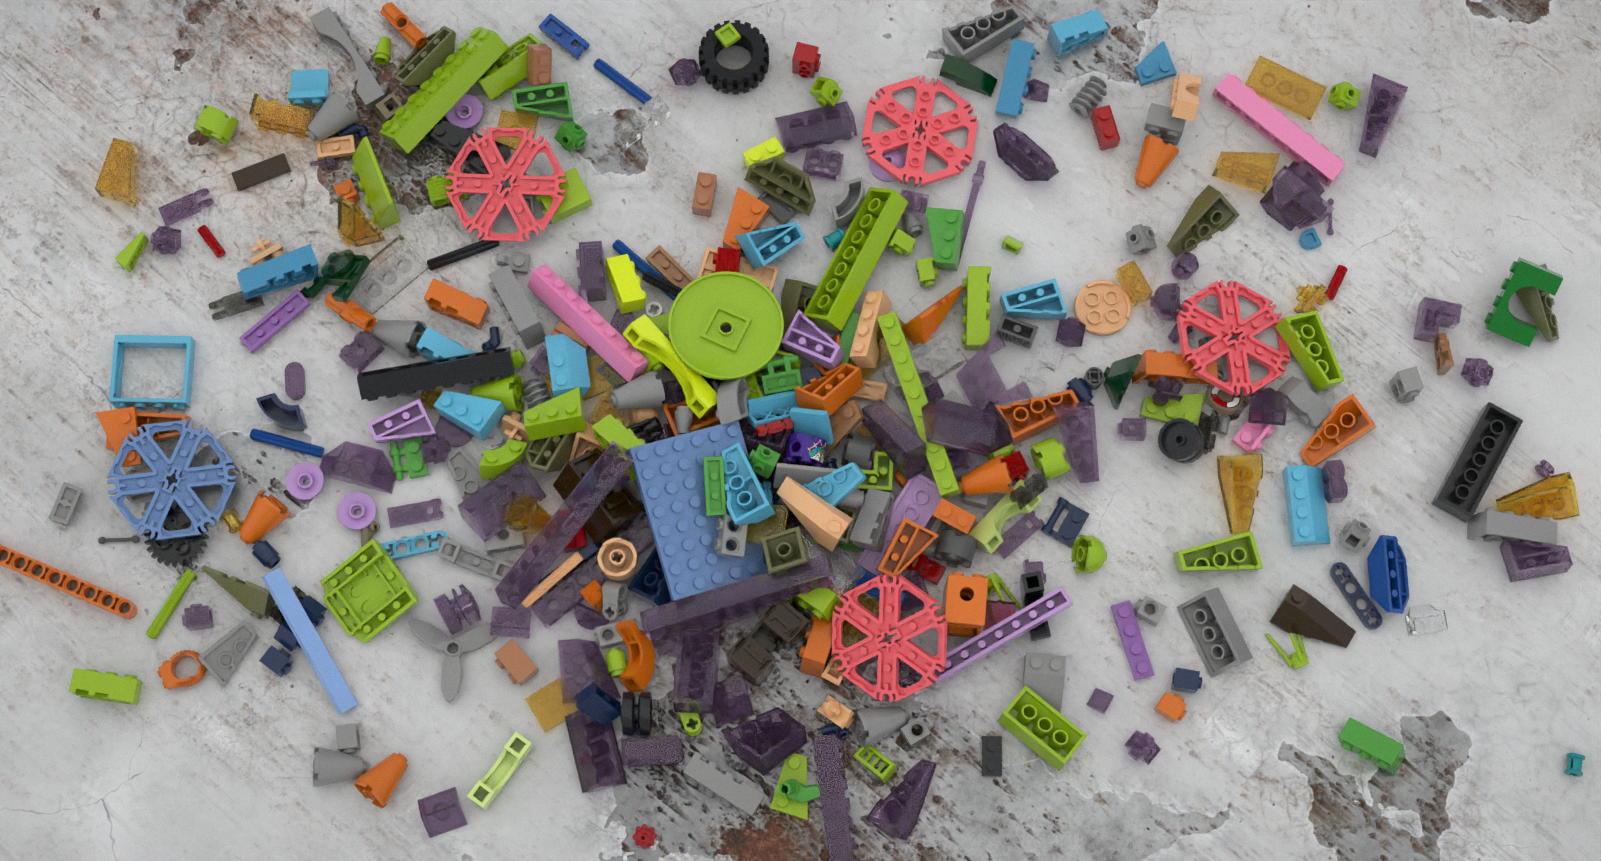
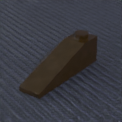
(1308, 617)

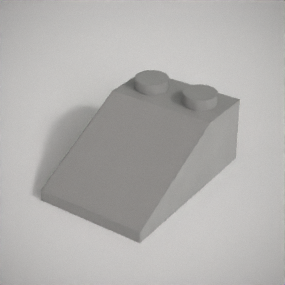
(1045, 677)

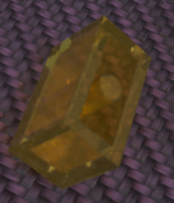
(1133, 283)

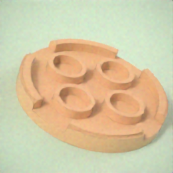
(1102, 307)

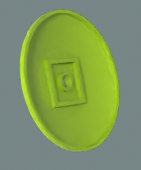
(720, 301)

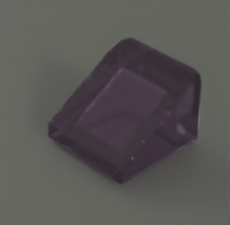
(1037, 91)
(1100, 700)

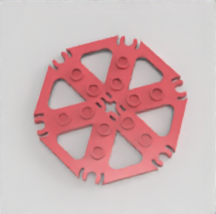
(907, 128)
(497, 170)
(1225, 326)
(905, 629)

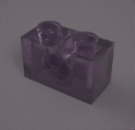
(359, 362)

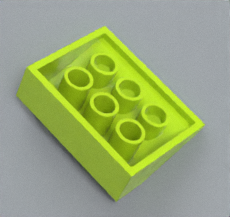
(374, 185)

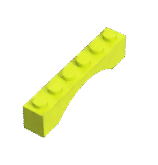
(647, 337)

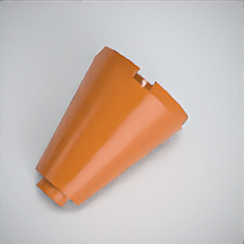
(1153, 160)
(987, 478)
(262, 517)
(382, 779)

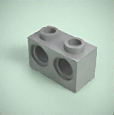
(1406, 385)
(736, 538)

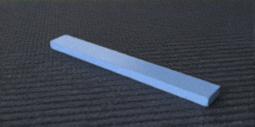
(309, 640)

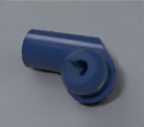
(355, 129)
(494, 340)
(833, 728)

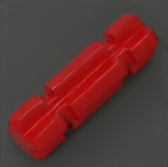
(211, 241)
(1336, 282)
(774, 427)

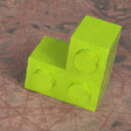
(881, 476)

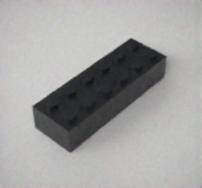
(1477, 462)

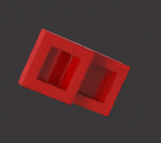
(928, 568)

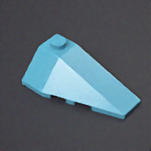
(745, 494)

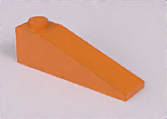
(929, 320)
(1340, 429)

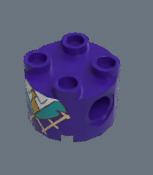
(805, 450)

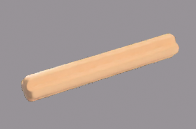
(552, 579)

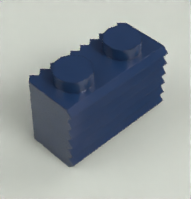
(598, 704)

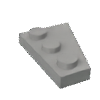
(227, 652)

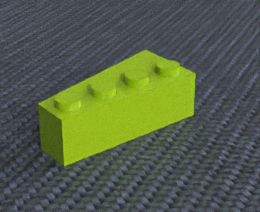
(1227, 554)

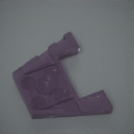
(982, 380)

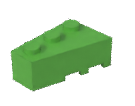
(1372, 746)

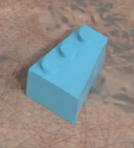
(1076, 32)
(769, 243)
(1034, 302)
(436, 346)
(470, 412)

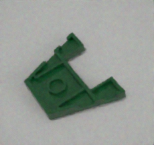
(345, 280)

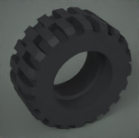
(734, 79)

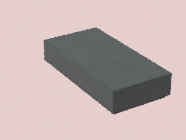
(778, 209)

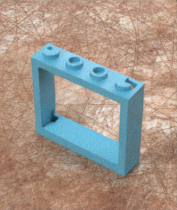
(149, 341)

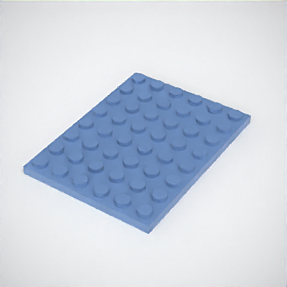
(674, 501)

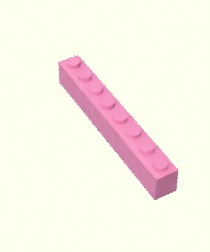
(1278, 128)
(587, 323)

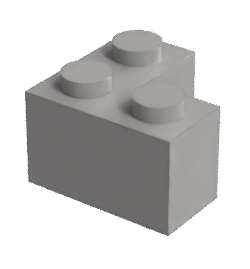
(1160, 121)

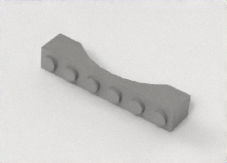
(330, 30)

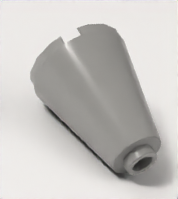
(331, 118)
(400, 335)
(640, 393)
(877, 723)
(335, 767)

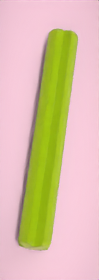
(170, 604)

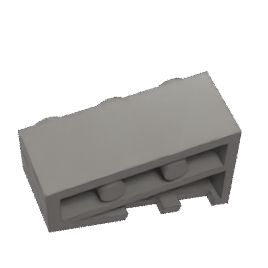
(873, 520)

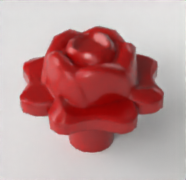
(644, 836)

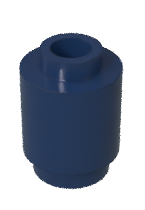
(1080, 389)
(266, 554)

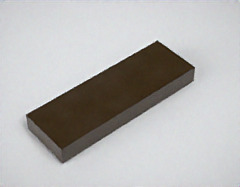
(261, 172)

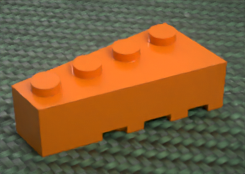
(1171, 365)
(150, 418)
(818, 646)

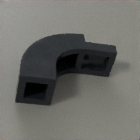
(1032, 590)

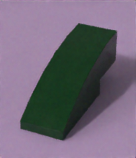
(967, 75)

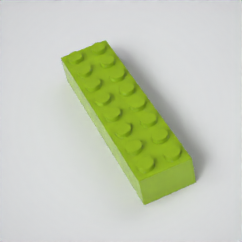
(443, 89)
(855, 258)

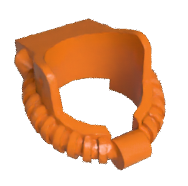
(168, 673)

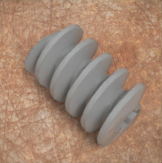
(1088, 96)
(535, 392)

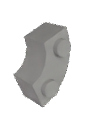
(849, 203)
(732, 400)
(1304, 402)

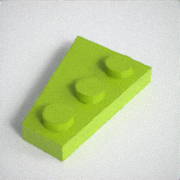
(1188, 408)
(794, 768)

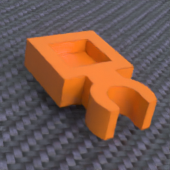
(593, 595)

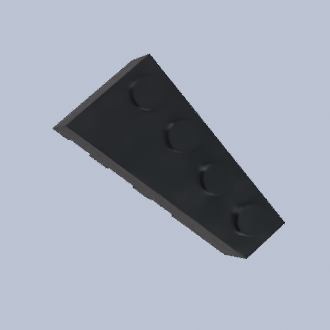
(452, 139)

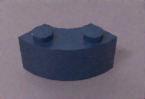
(281, 414)
(314, 611)

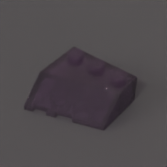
(580, 666)
(766, 739)

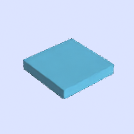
(812, 422)

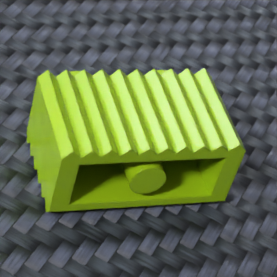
(437, 190)

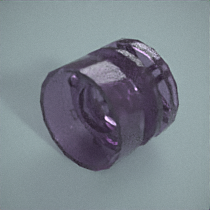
(457, 609)

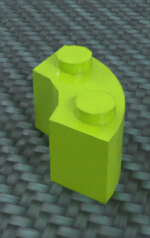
(499, 460)

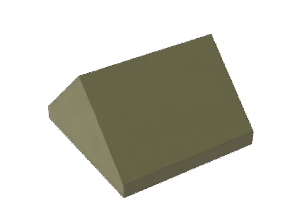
(785, 550)

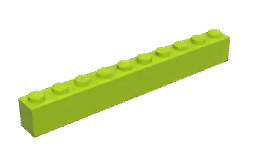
(916, 399)

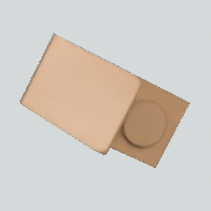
(831, 672)

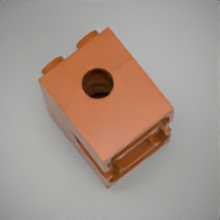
(964, 604)

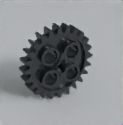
(170, 551)

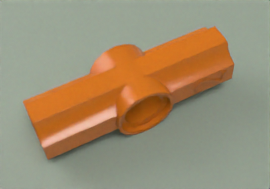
(409, 31)
(351, 313)

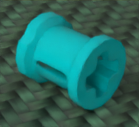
(834, 238)
(1574, 764)

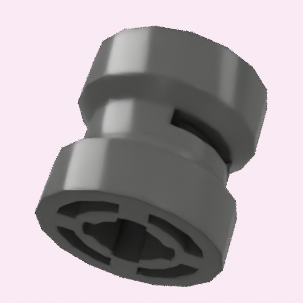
(1093, 382)

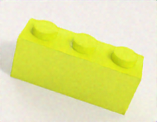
(625, 283)

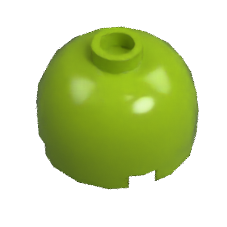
(1088, 553)

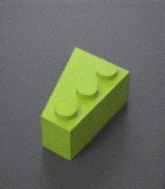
(556, 416)
(611, 430)
(105, 687)

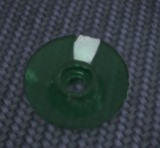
(337, 262)

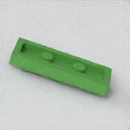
(714, 486)

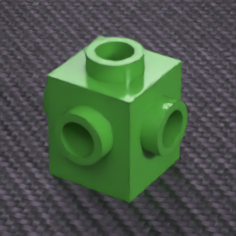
(571, 136)
(763, 460)

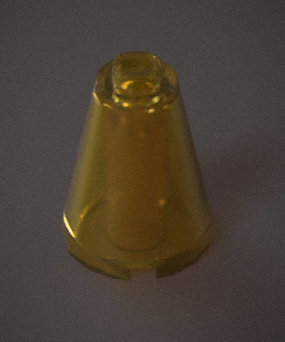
(526, 515)

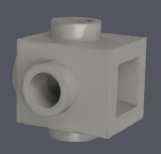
(1141, 239)
(1355, 535)

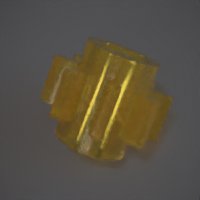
(430, 397)

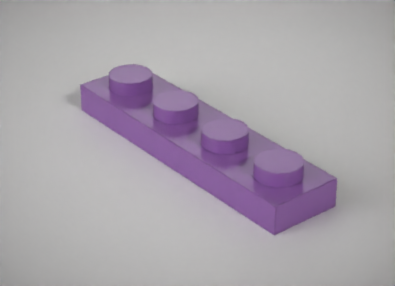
(274, 321)
(1132, 640)

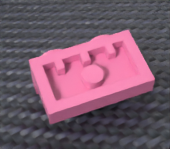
(1250, 436)

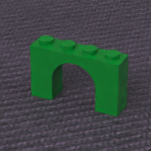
(1522, 275)

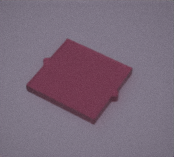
(998, 611)

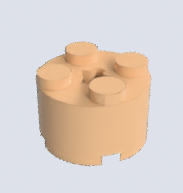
(625, 551)

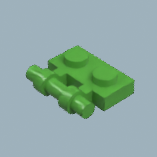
(781, 380)
(414, 459)

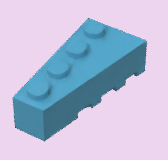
(1014, 78)
(279, 272)

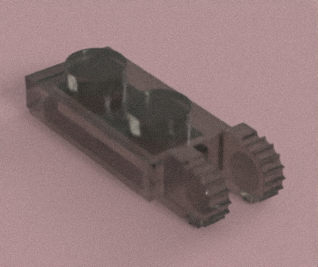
(234, 305)

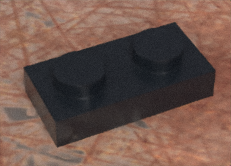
(992, 756)

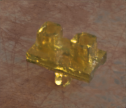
(1308, 296)

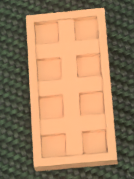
(765, 274)

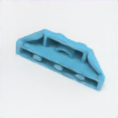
(567, 365)

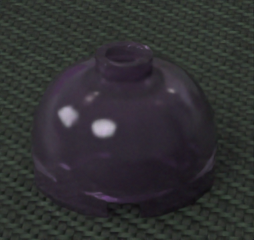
(1166, 301)

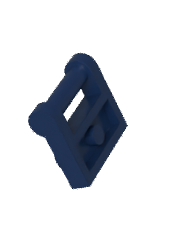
(1071, 525)

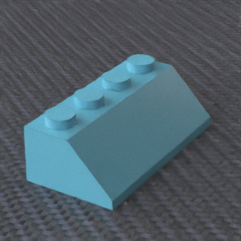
(1306, 505)

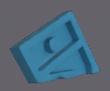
(1155, 66)

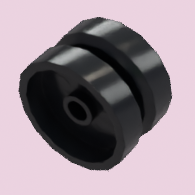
(1182, 431)
(636, 713)

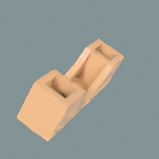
(1184, 96)
(865, 347)

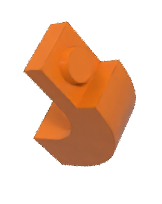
(641, 656)

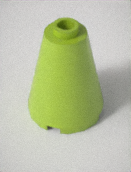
(503, 389)

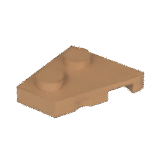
(1443, 354)

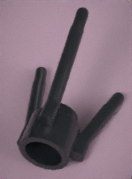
(650, 426)

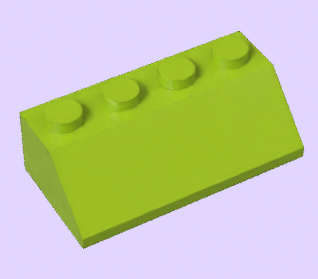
(507, 69)
(1042, 728)

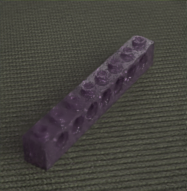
(566, 604)

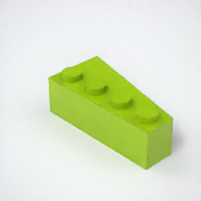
(976, 307)
(1312, 349)

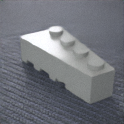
(980, 35)

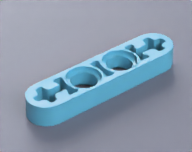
(411, 544)

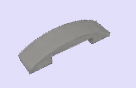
(473, 560)

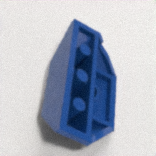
(1388, 575)

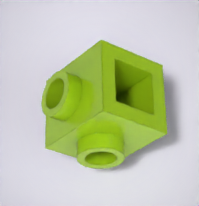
(826, 91)
(1344, 96)

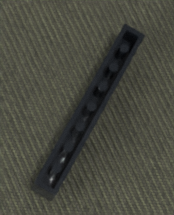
(436, 373)

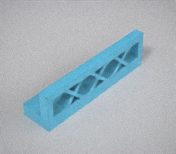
(769, 406)

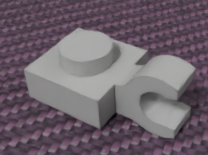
(517, 261)

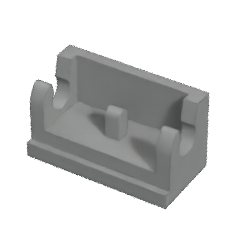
(65, 503)

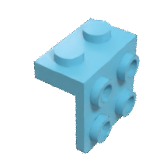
(309, 87)

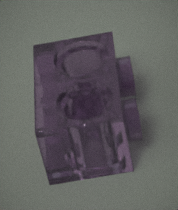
(822, 169)

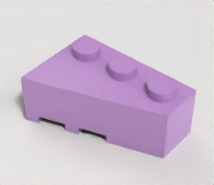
(811, 343)
(403, 423)

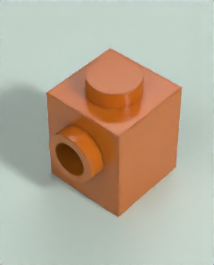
(1171, 707)

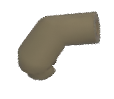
(369, 532)

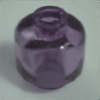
(1184, 265)

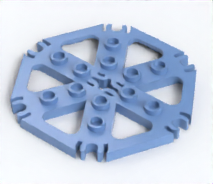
(160, 465)

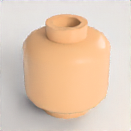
(640, 415)

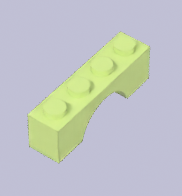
(988, 530)
(507, 763)

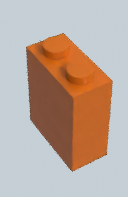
(954, 517)

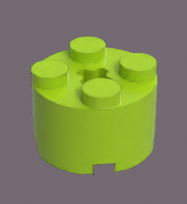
(216, 124)
(1049, 458)

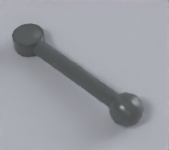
(135, 539)

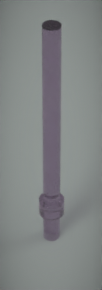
(977, 180)

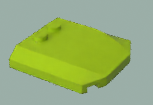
(368, 592)

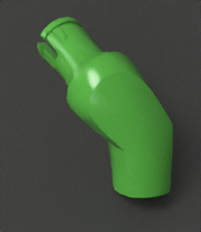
(799, 792)

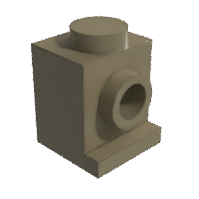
(391, 100)

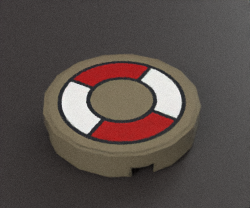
(1222, 401)

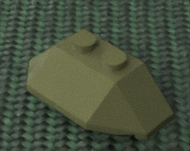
(423, 61)
(783, 182)
(550, 453)

